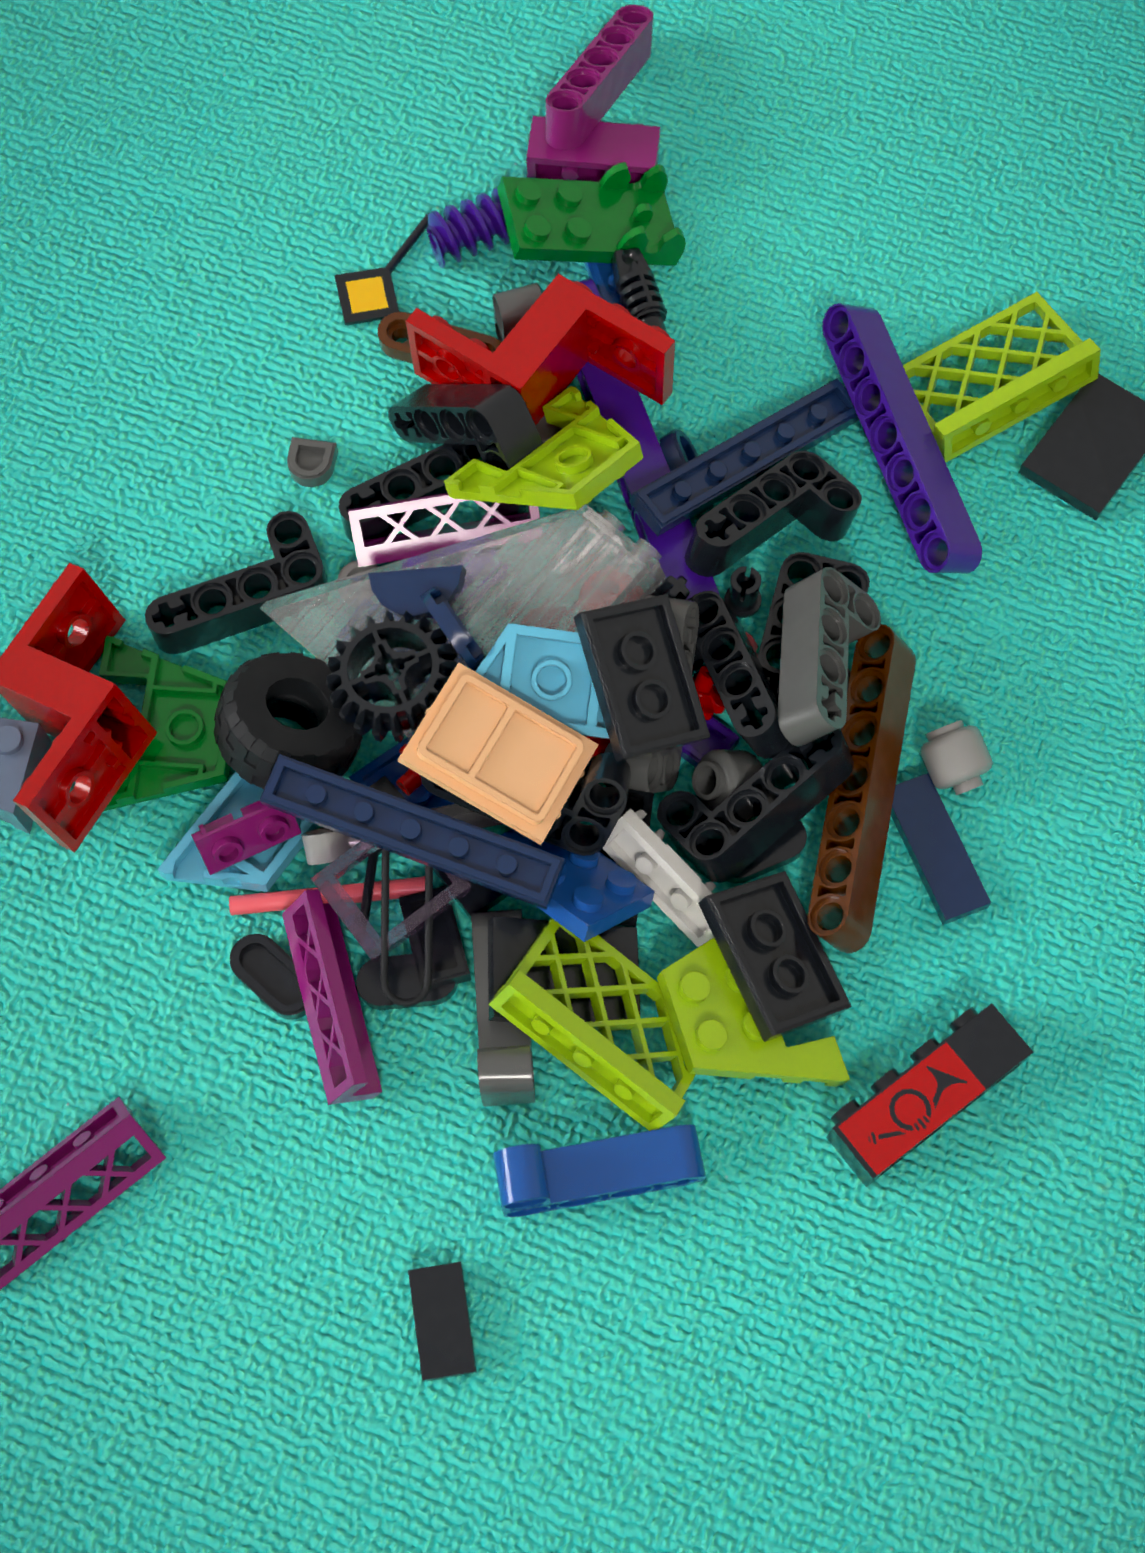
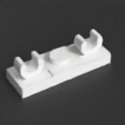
(664, 871)

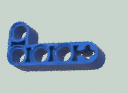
(596, 1170)

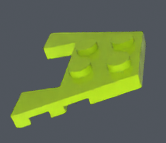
(561, 471)
(720, 1034)

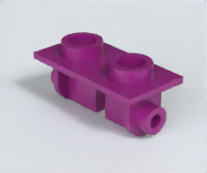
(232, 841)

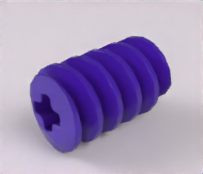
(467, 227)

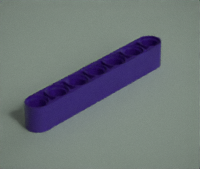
(901, 440)

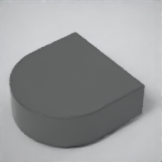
(311, 461)

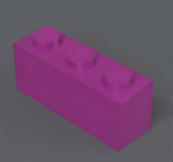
(601, 150)

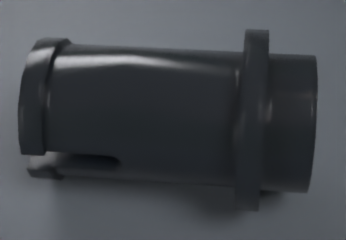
(744, 593)

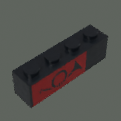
(928, 1093)

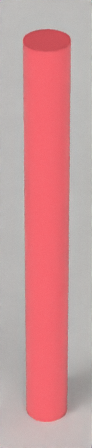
(283, 899)

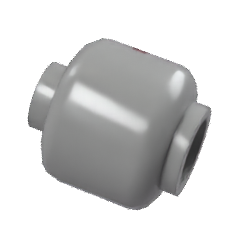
(956, 757)

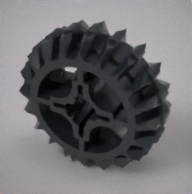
(377, 640)

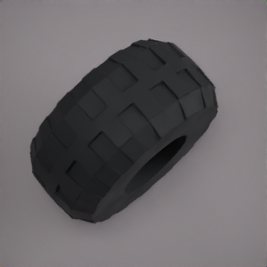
(282, 688)

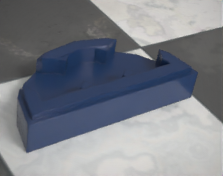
(402, 588)
(453, 627)

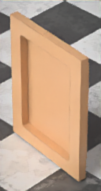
(498, 753)

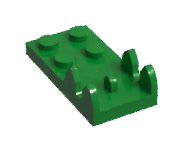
(591, 217)

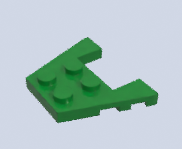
(182, 711)

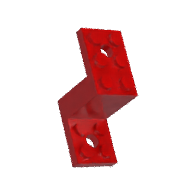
(549, 348)
(92, 719)

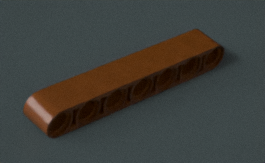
(862, 805)

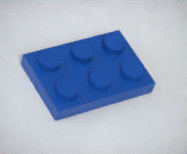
(591, 891)

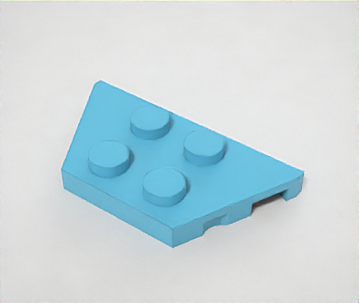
(548, 673)
(253, 873)

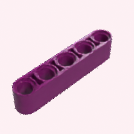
(598, 77)

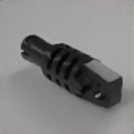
(638, 287)

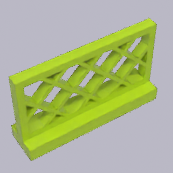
(1012, 396)
(589, 1046)

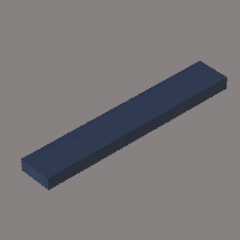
(744, 457)
(413, 831)

